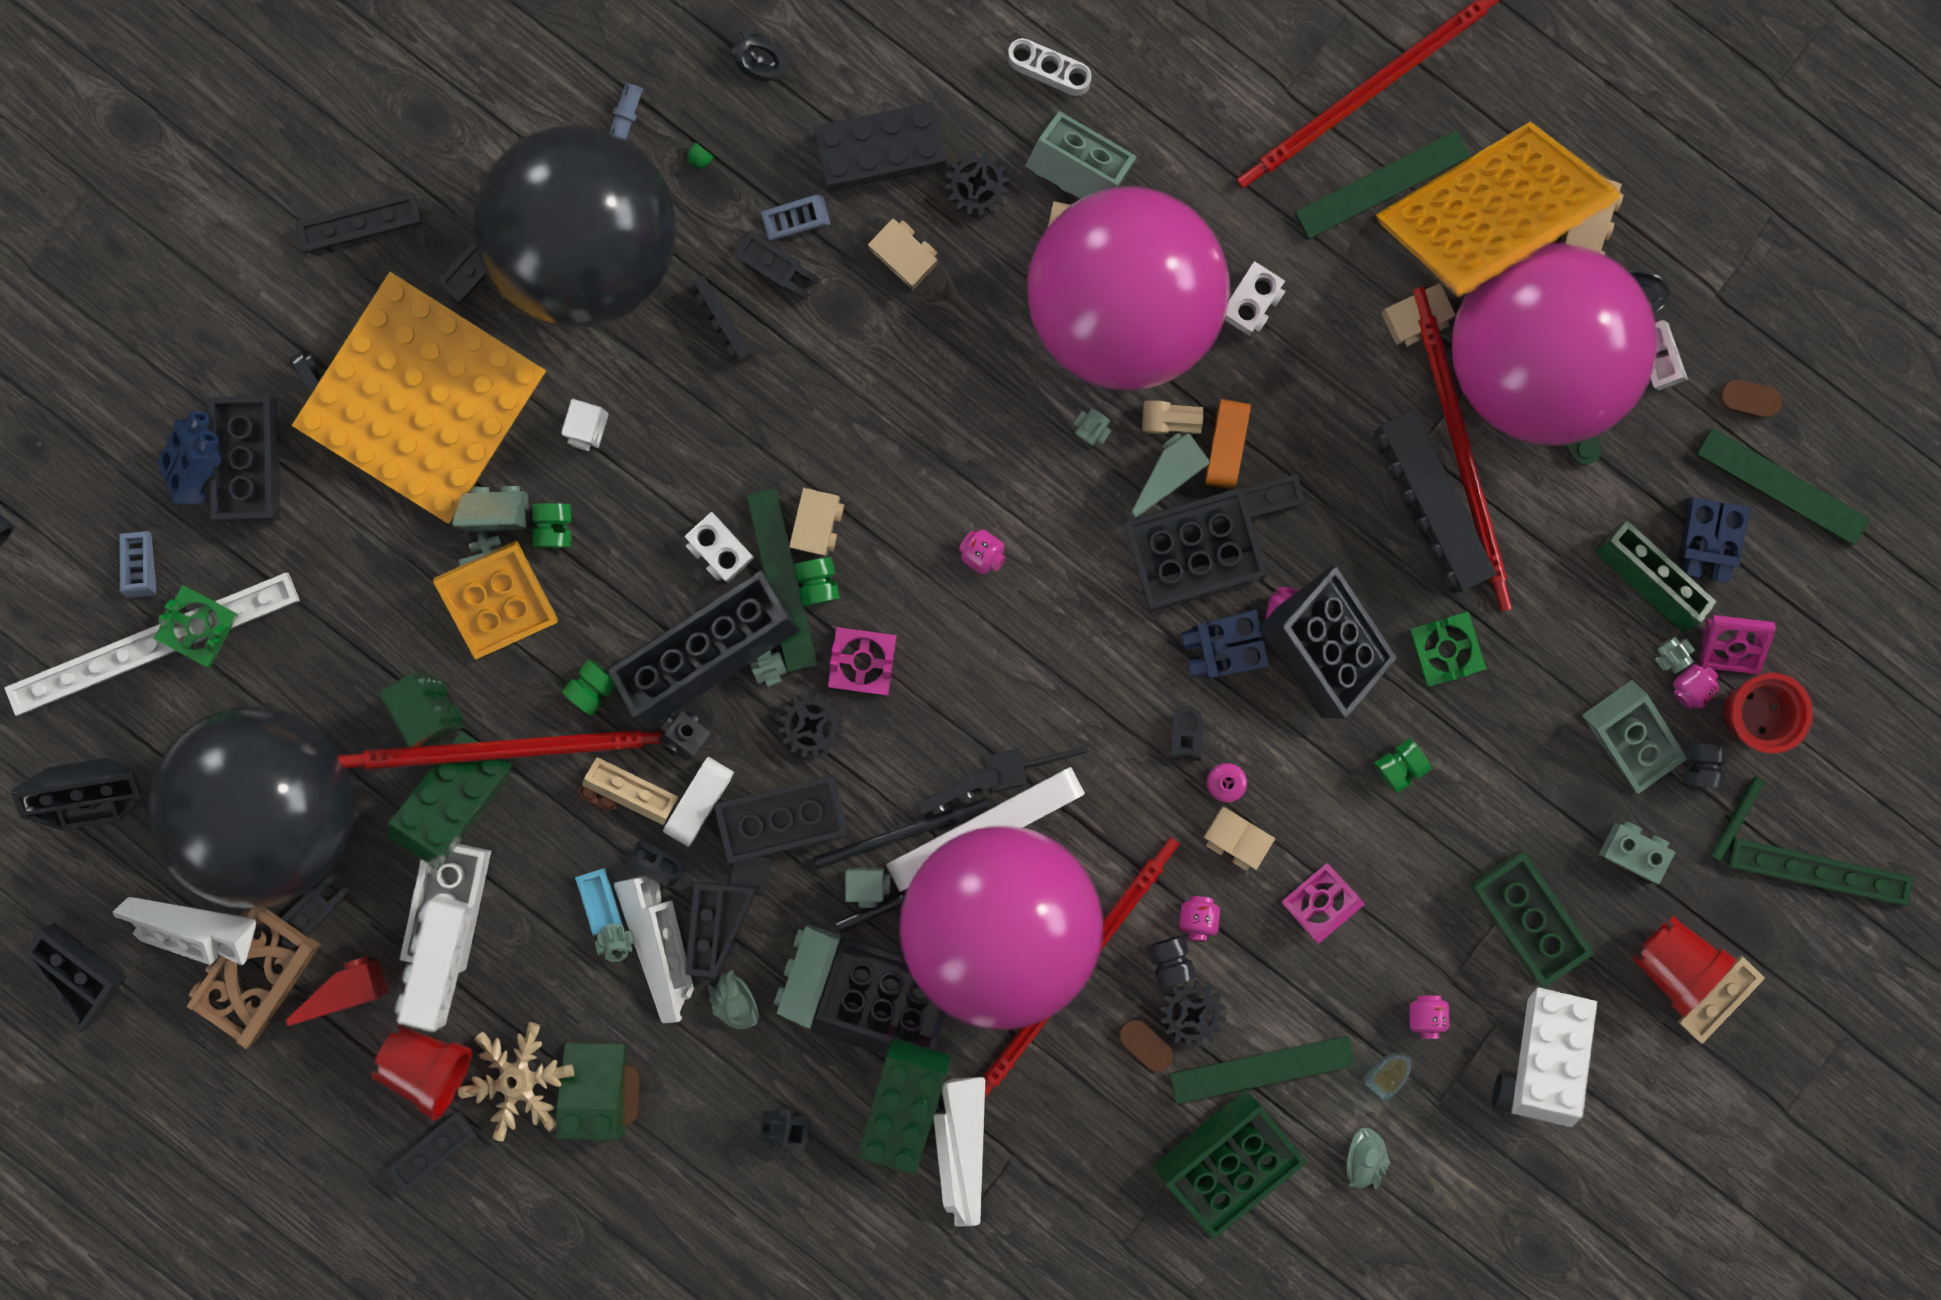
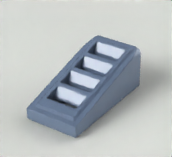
(805, 203)
(148, 587)

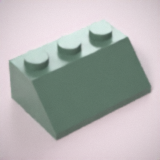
(1078, 158)
(807, 975)

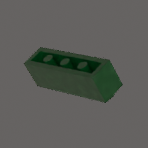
(1655, 576)

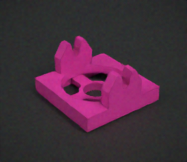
(842, 638)
(1752, 664)
(1323, 876)

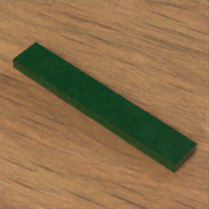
(1382, 184)
(1782, 486)
(779, 569)
(1820, 871)
(1262, 1069)

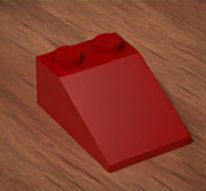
(354, 985)

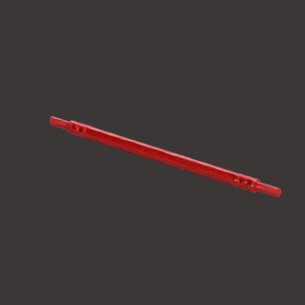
(1367, 90)
(1461, 444)
(500, 749)
(1111, 923)

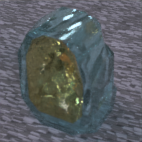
(1388, 1075)

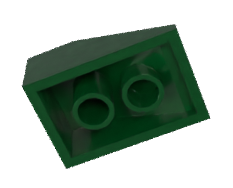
(594, 1098)

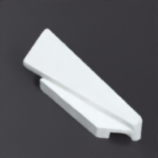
(189, 930)
(657, 944)
(961, 1148)

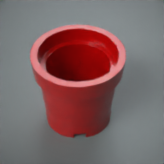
(1782, 727)
(1683, 964)
(422, 1069)

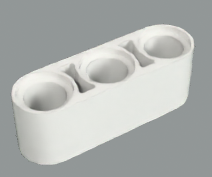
(1041, 54)
(698, 801)

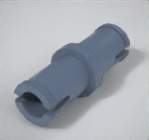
(626, 110)

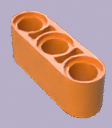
(1227, 444)

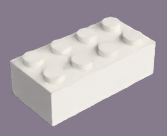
(458, 879)
(435, 963)
(1554, 1057)

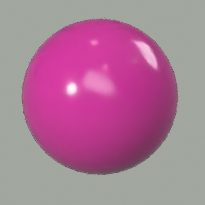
(1128, 288)
(1555, 345)
(1001, 927)

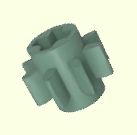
(1092, 427)
(1674, 654)
(768, 668)
(614, 942)

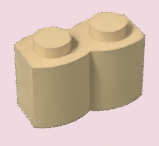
(1238, 838)

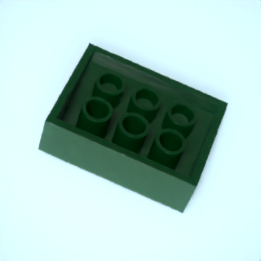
(1229, 1164)

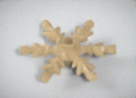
(525, 1081)

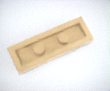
(630, 791)
(1722, 1000)

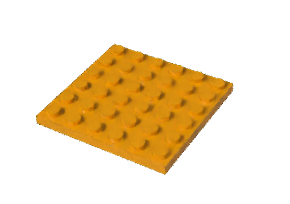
(1497, 207)
(419, 397)

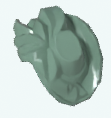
(733, 1002)
(1367, 1159)

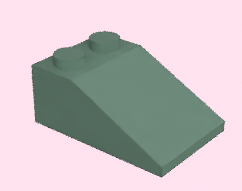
(1175, 466)
(493, 510)
(1635, 736)

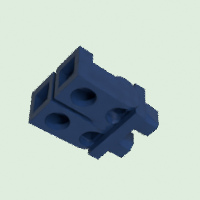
(190, 458)
(1714, 536)
(1217, 646)

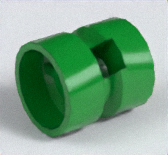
(551, 514)
(816, 581)
(589, 687)
(1403, 765)

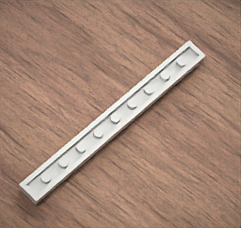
(143, 648)

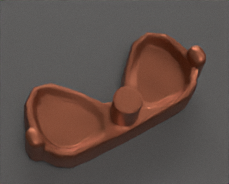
(592, 797)

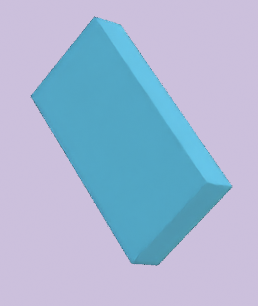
(598, 900)

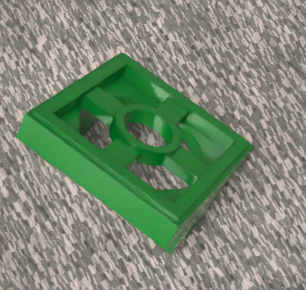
(217, 636)
(1474, 663)

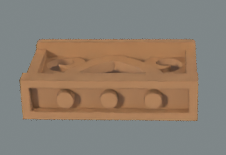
(254, 1017)

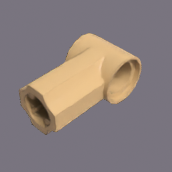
(1162, 418)

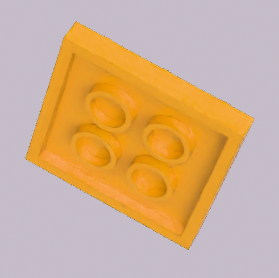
(495, 600)

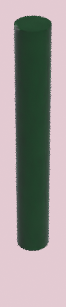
(1737, 819)

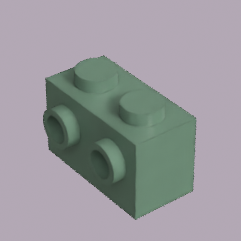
(1636, 852)
(867, 886)

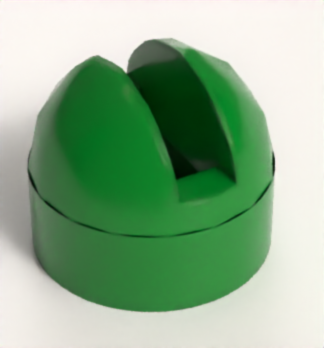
(698, 156)

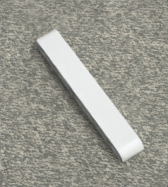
(1014, 812)

